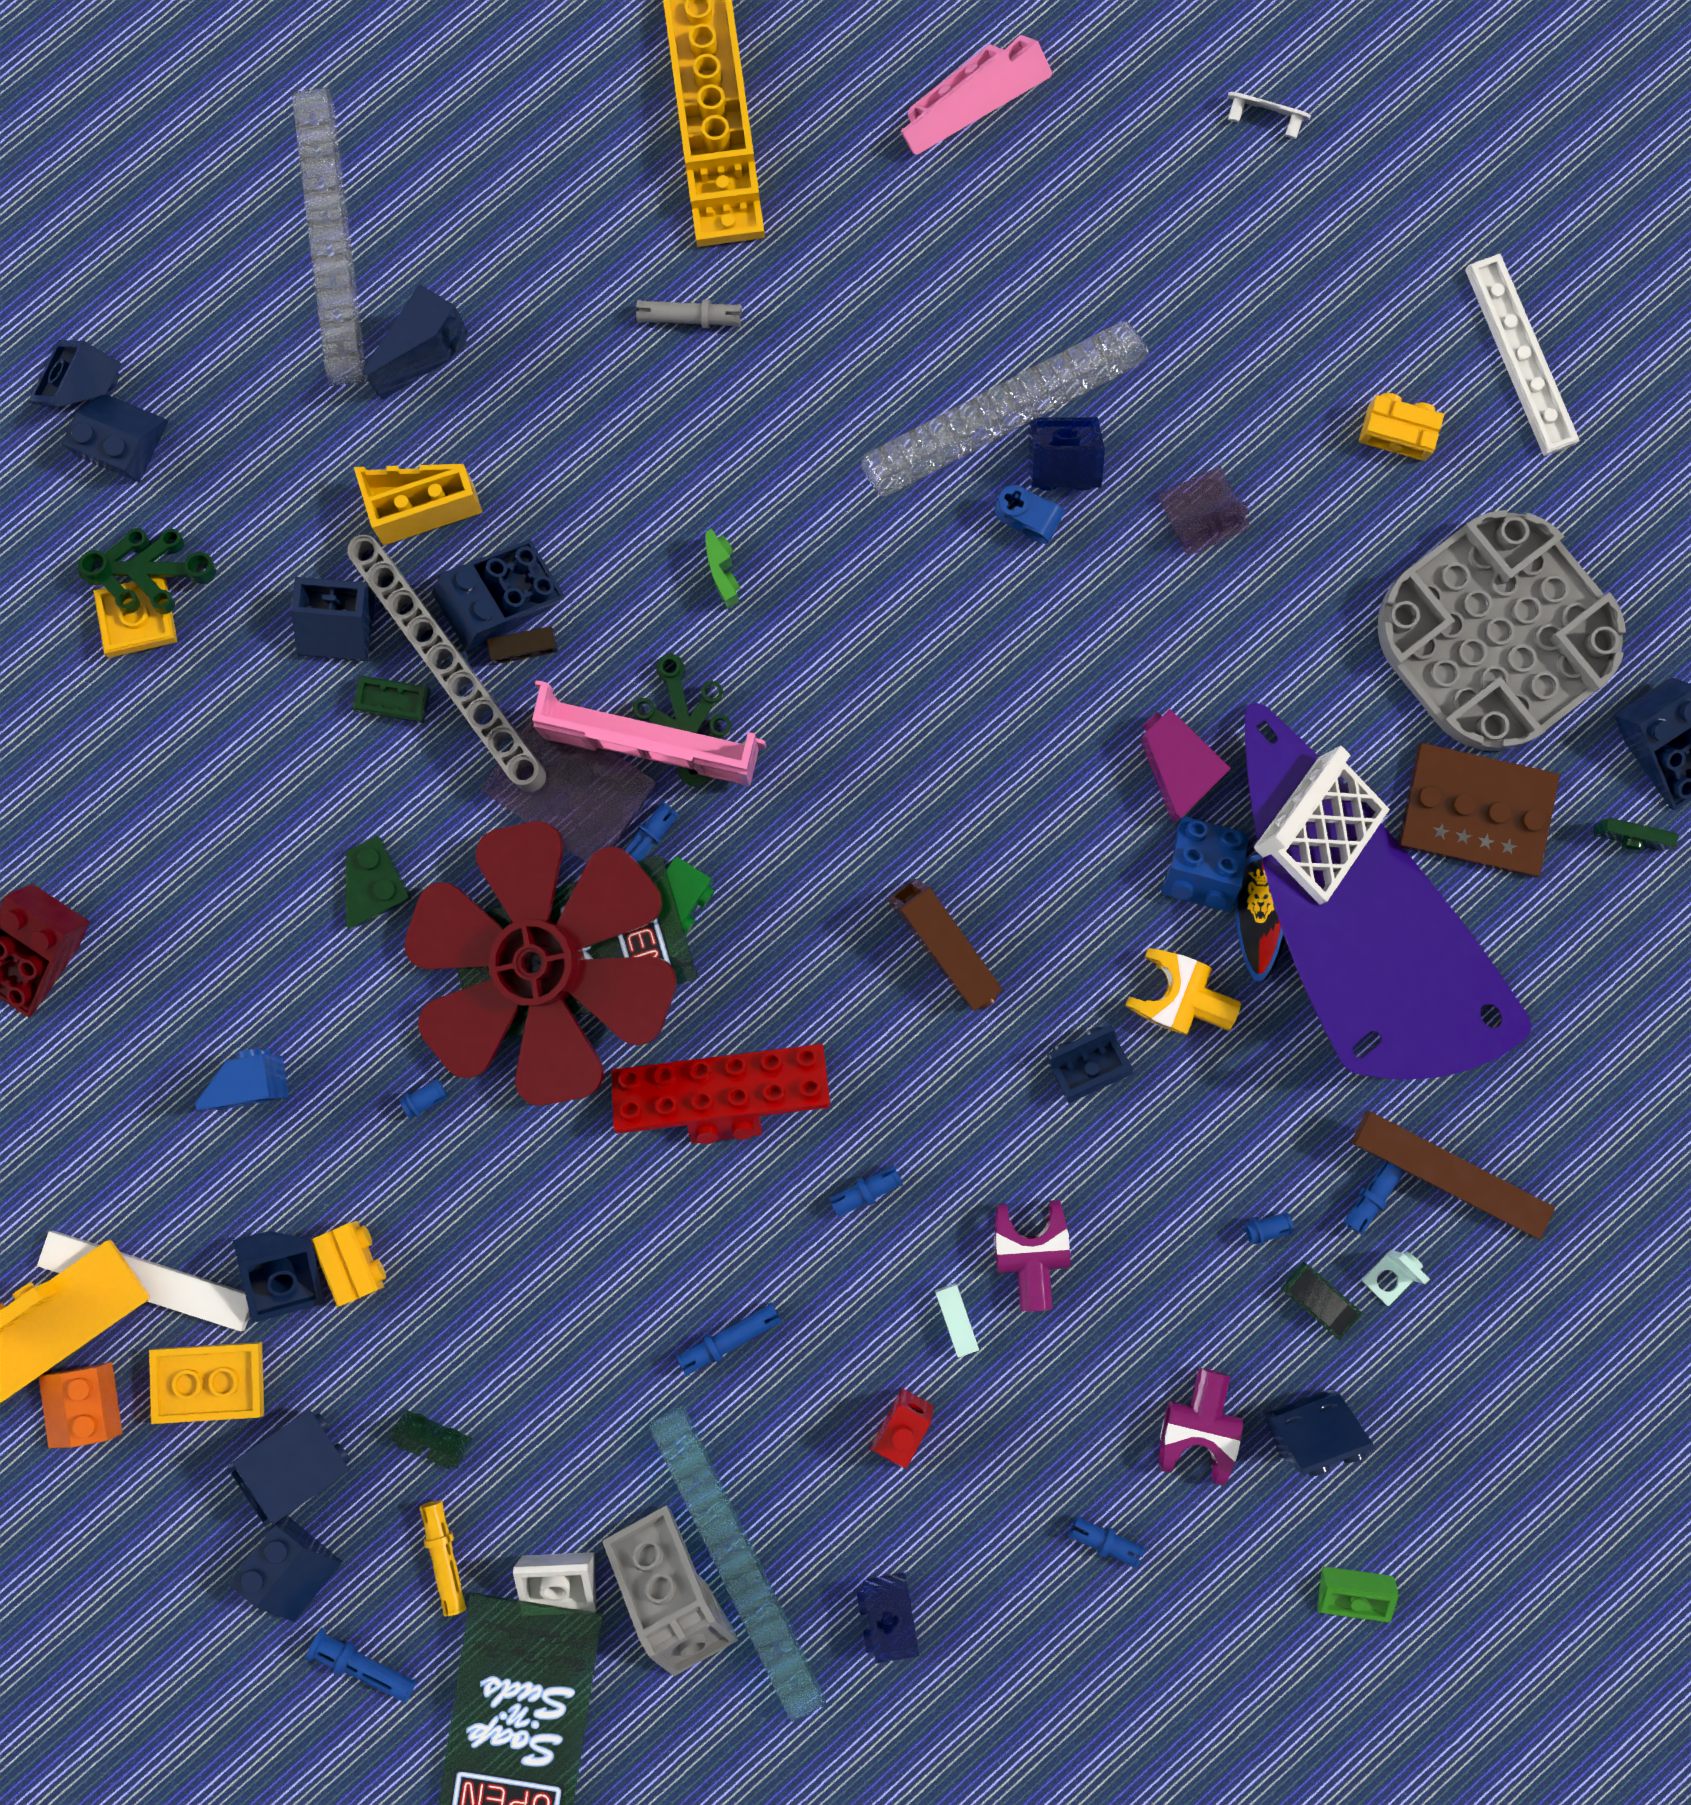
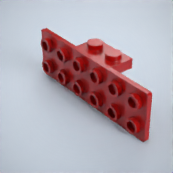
(720, 1094)

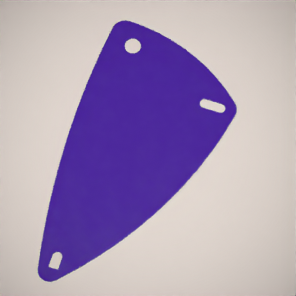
(1385, 942)

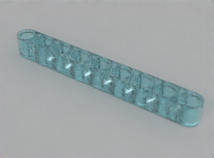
(737, 1563)

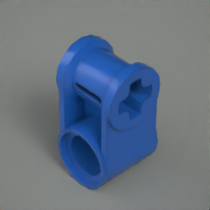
(1032, 515)

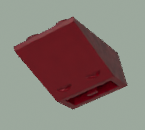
(35, 945)

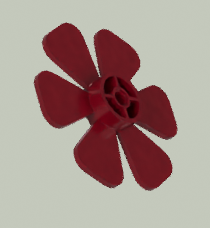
(623, 993)

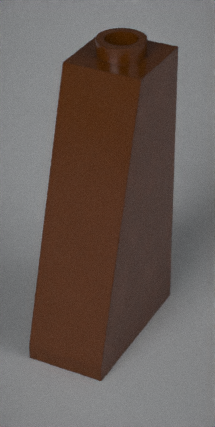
(945, 944)

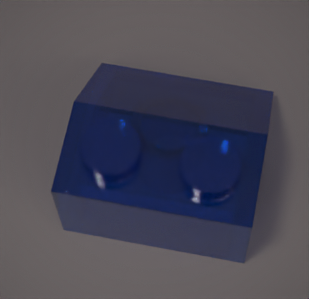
(1066, 453)

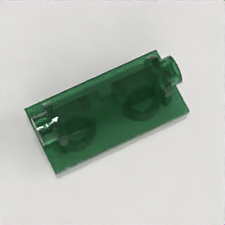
(416, 1431)

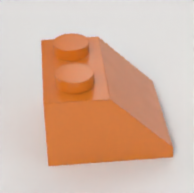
(80, 1406)

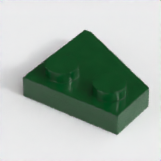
(371, 883)

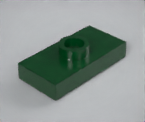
(391, 699)
(1635, 835)

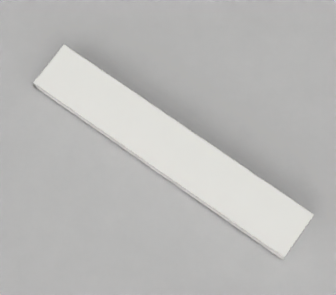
(1522, 355)
(164, 1285)

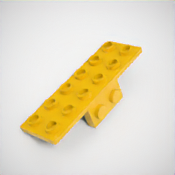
(64, 1315)

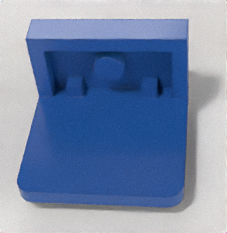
(1206, 864)

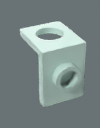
(1405, 1268)

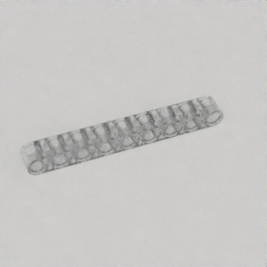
(329, 236)
(1004, 408)

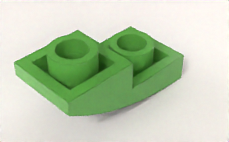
(719, 560)

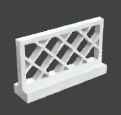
(1308, 801)

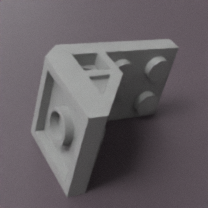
(665, 1596)

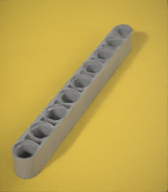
(434, 651)

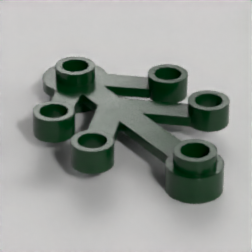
(142, 568)
(683, 720)

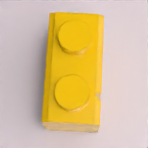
(1401, 426)
(349, 1263)

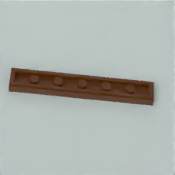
(1452, 1175)

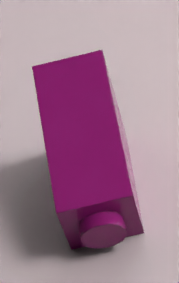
(1180, 762)

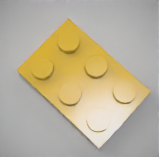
(206, 1383)

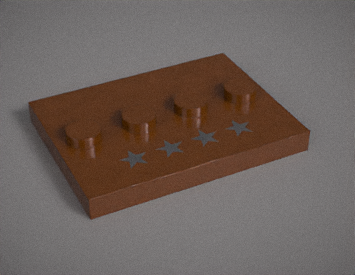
(1478, 810)

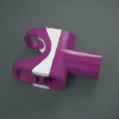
(1032, 1255)
(1203, 1426)

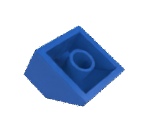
(246, 1081)

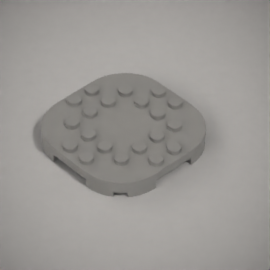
(1500, 631)

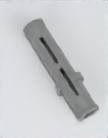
(689, 313)

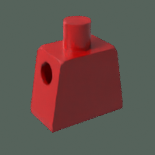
(903, 1429)

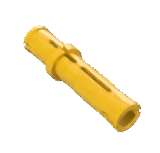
(439, 1543)

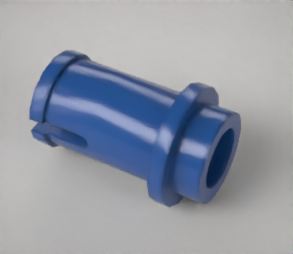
(423, 1098)
(1268, 1228)

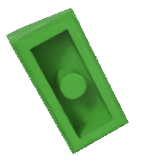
(1357, 1594)

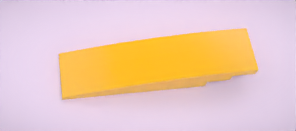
(714, 121)

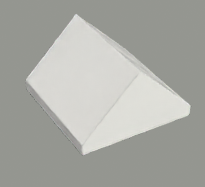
(557, 1580)

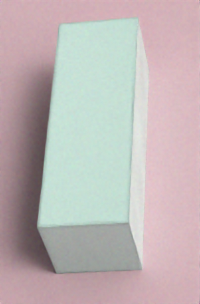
(956, 1320)

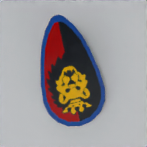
(1258, 922)

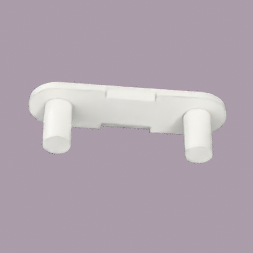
(1240, 100)

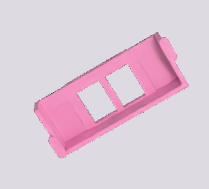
(645, 740)

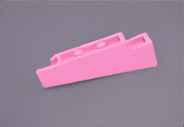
(975, 90)

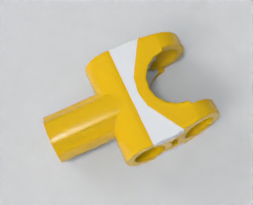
(1185, 996)

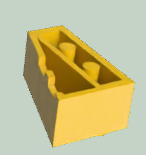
(416, 499)

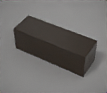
(522, 645)

